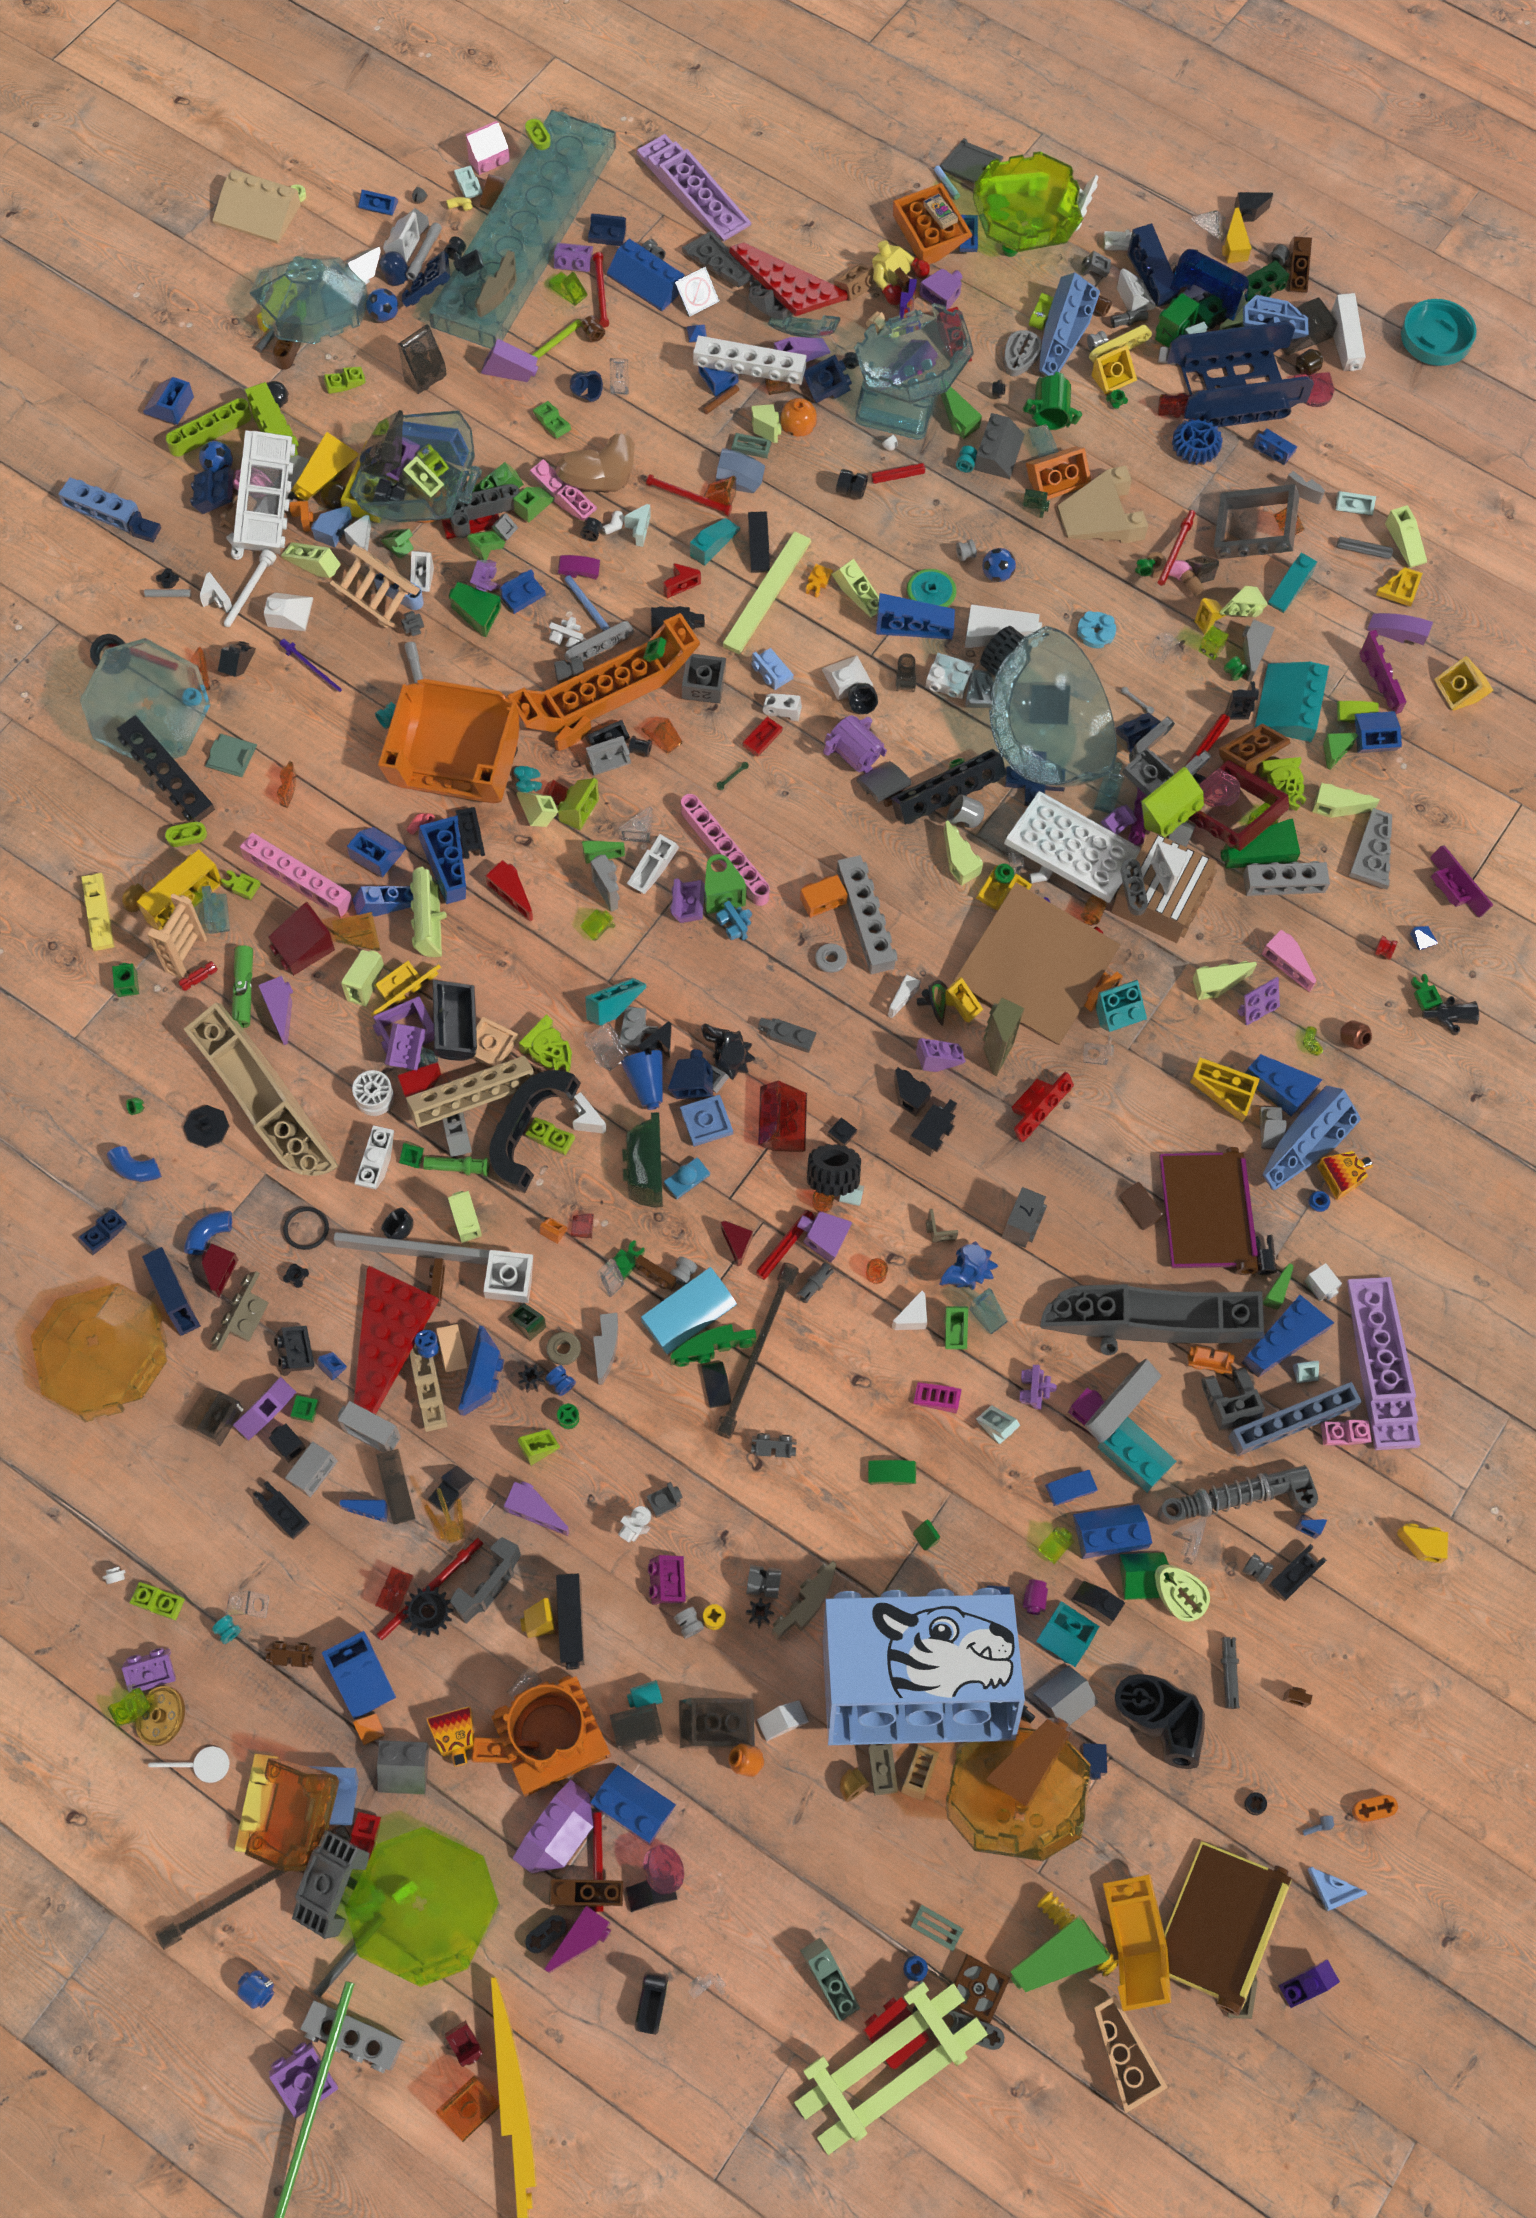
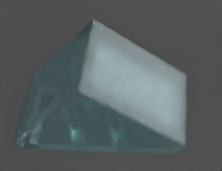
(988, 1311)

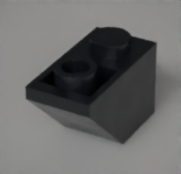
(235, 658)
(910, 1092)

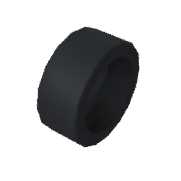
(100, 643)

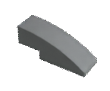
(606, 1345)

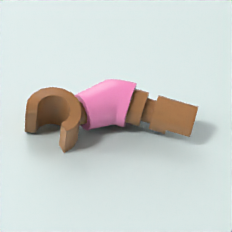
(1180, 570)

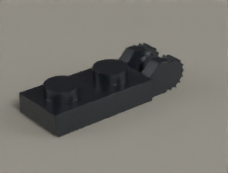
(283, 1511)

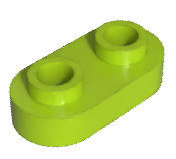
(537, 134)
(186, 833)

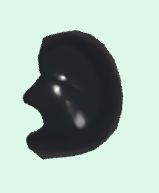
(278, 392)
(863, 698)
(397, 1224)

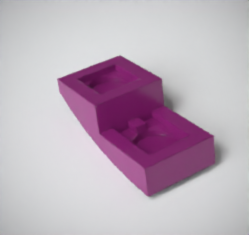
(578, 565)

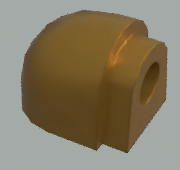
(131, 897)
(852, 1784)

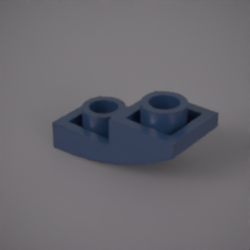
(103, 1232)

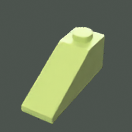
(312, 558)

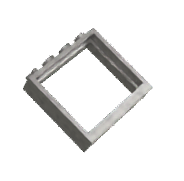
(1257, 498)

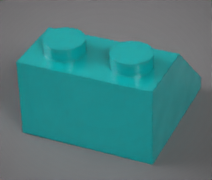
(1068, 1634)

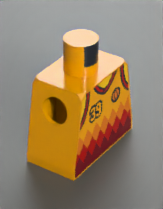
(1344, 1172)
(453, 1733)

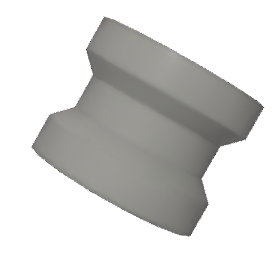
(1096, 340)
(966, 550)

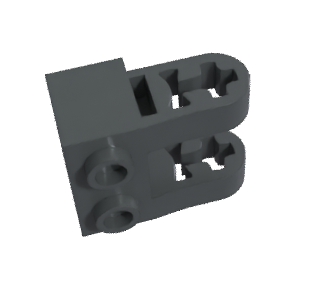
(1235, 1410)

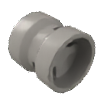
(683, 1270)
(689, 1622)

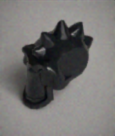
(730, 1050)

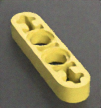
(1132, 339)

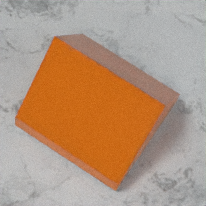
(553, 1230)

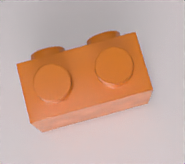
(823, 896)

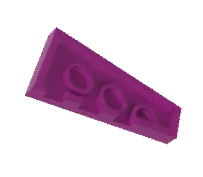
(1382, 672)

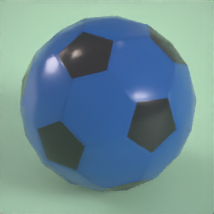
(382, 305)
(215, 456)
(999, 565)

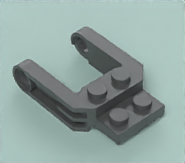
(1147, 769)

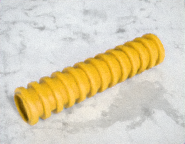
(1062, 1917)

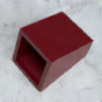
(301, 940)

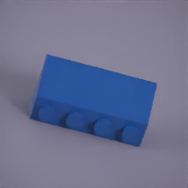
(645, 274)

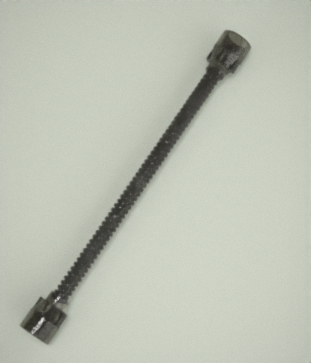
(728, 1423)
(173, 1933)

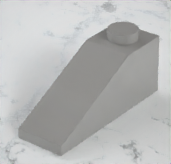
(1254, 646)
(457, 1134)

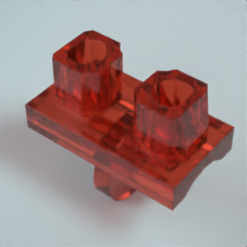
(1172, 404)
(394, 1590)

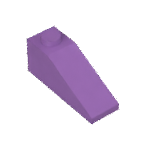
(279, 1003)
(529, 1505)

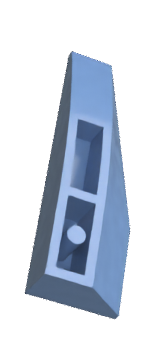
(1066, 321)
(1312, 1135)

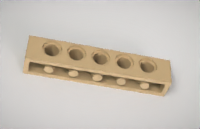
(469, 1091)

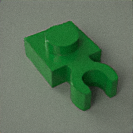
(1426, 995)
(626, 1260)

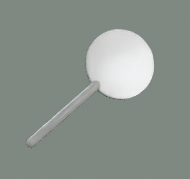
(209, 1764)

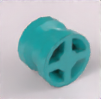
(226, 1629)

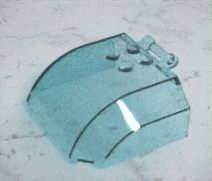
(453, 440)

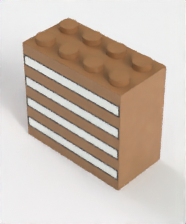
(1170, 914)

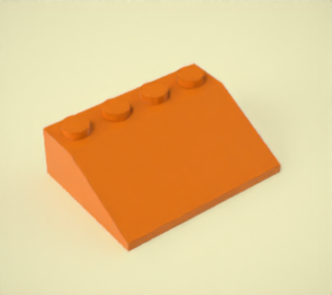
(922, 231)

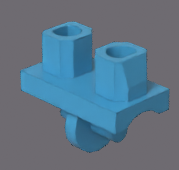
(738, 919)

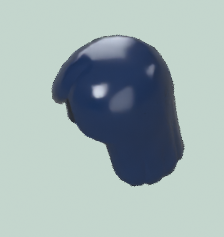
(394, 268)
(586, 379)

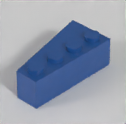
(913, 618)
(444, 853)

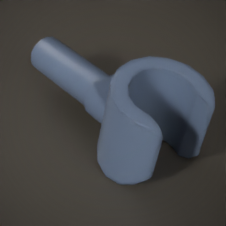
(1327, 1823)

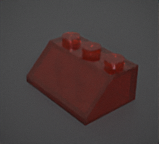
(782, 1117)

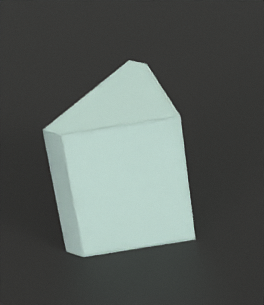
(853, 1198)
(1306, 1371)

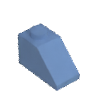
(331, 526)

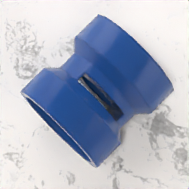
(561, 1381)

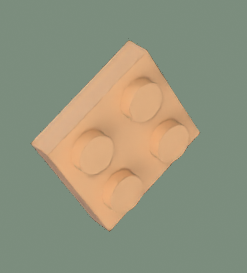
(493, 1042)

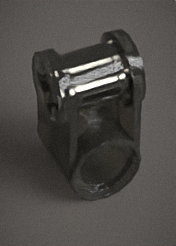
(906, 675)

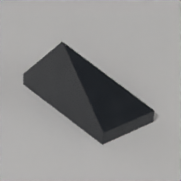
(716, 1384)

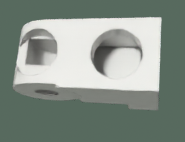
(783, 706)

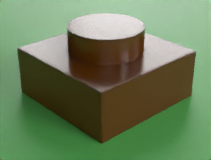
(1297, 1697)

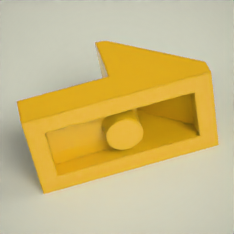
(1207, 614)
(963, 999)

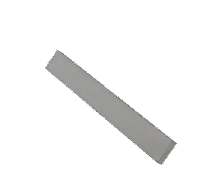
(411, 1248)

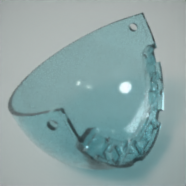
(1052, 706)

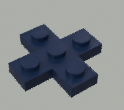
(1031, 788)

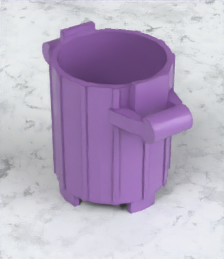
(855, 743)

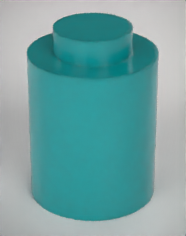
(644, 1695)

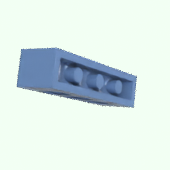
(97, 503)

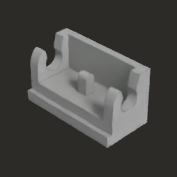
(608, 755)
(311, 1469)

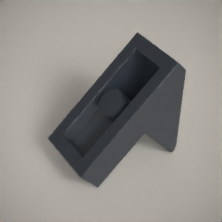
(659, 1039)
(453, 1486)

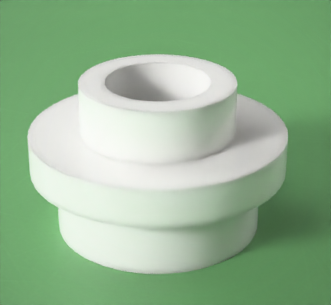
(114, 1575)

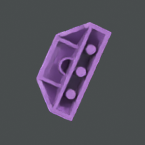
(557, 1831)

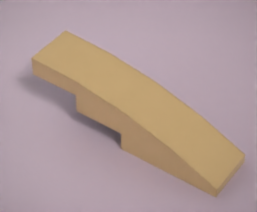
(428, 1391)

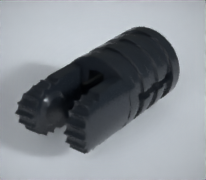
(1266, 1257)

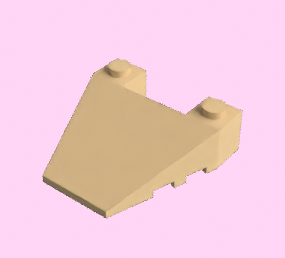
(1098, 513)

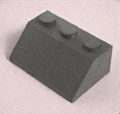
(999, 447)

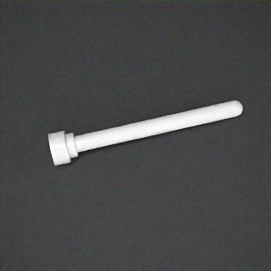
(266, 559)

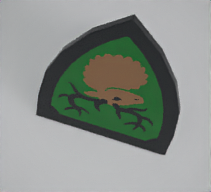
(936, 998)

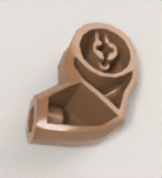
(599, 470)

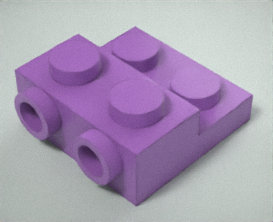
(296, 2078)

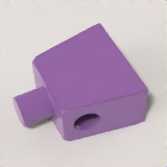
(942, 287)
(825, 1234)

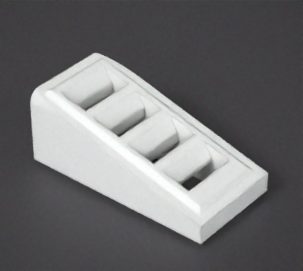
(906, 991)

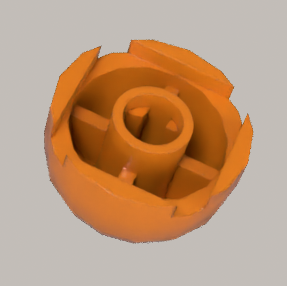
(798, 417)

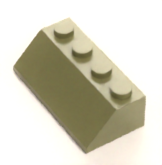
(1001, 1032)

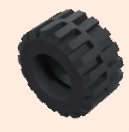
(999, 647)
(834, 1170)

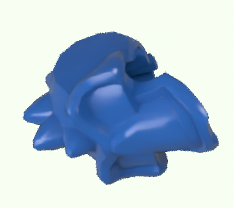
(970, 1267)

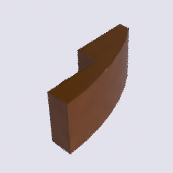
(492, 189)

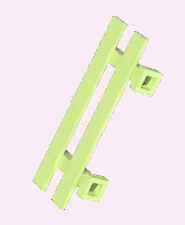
(830, 2087)

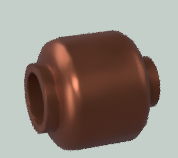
(1356, 1034)

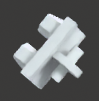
(559, 632)
(635, 1524)

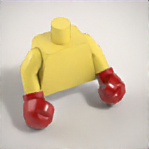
(887, 262)

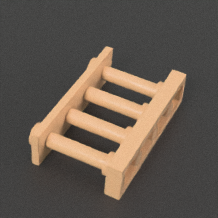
(391, 577)
(177, 936)

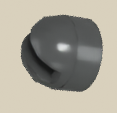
(419, 195)
(1109, 1350)

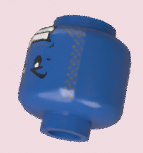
(255, 1989)

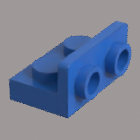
(1274, 446)
(521, 591)

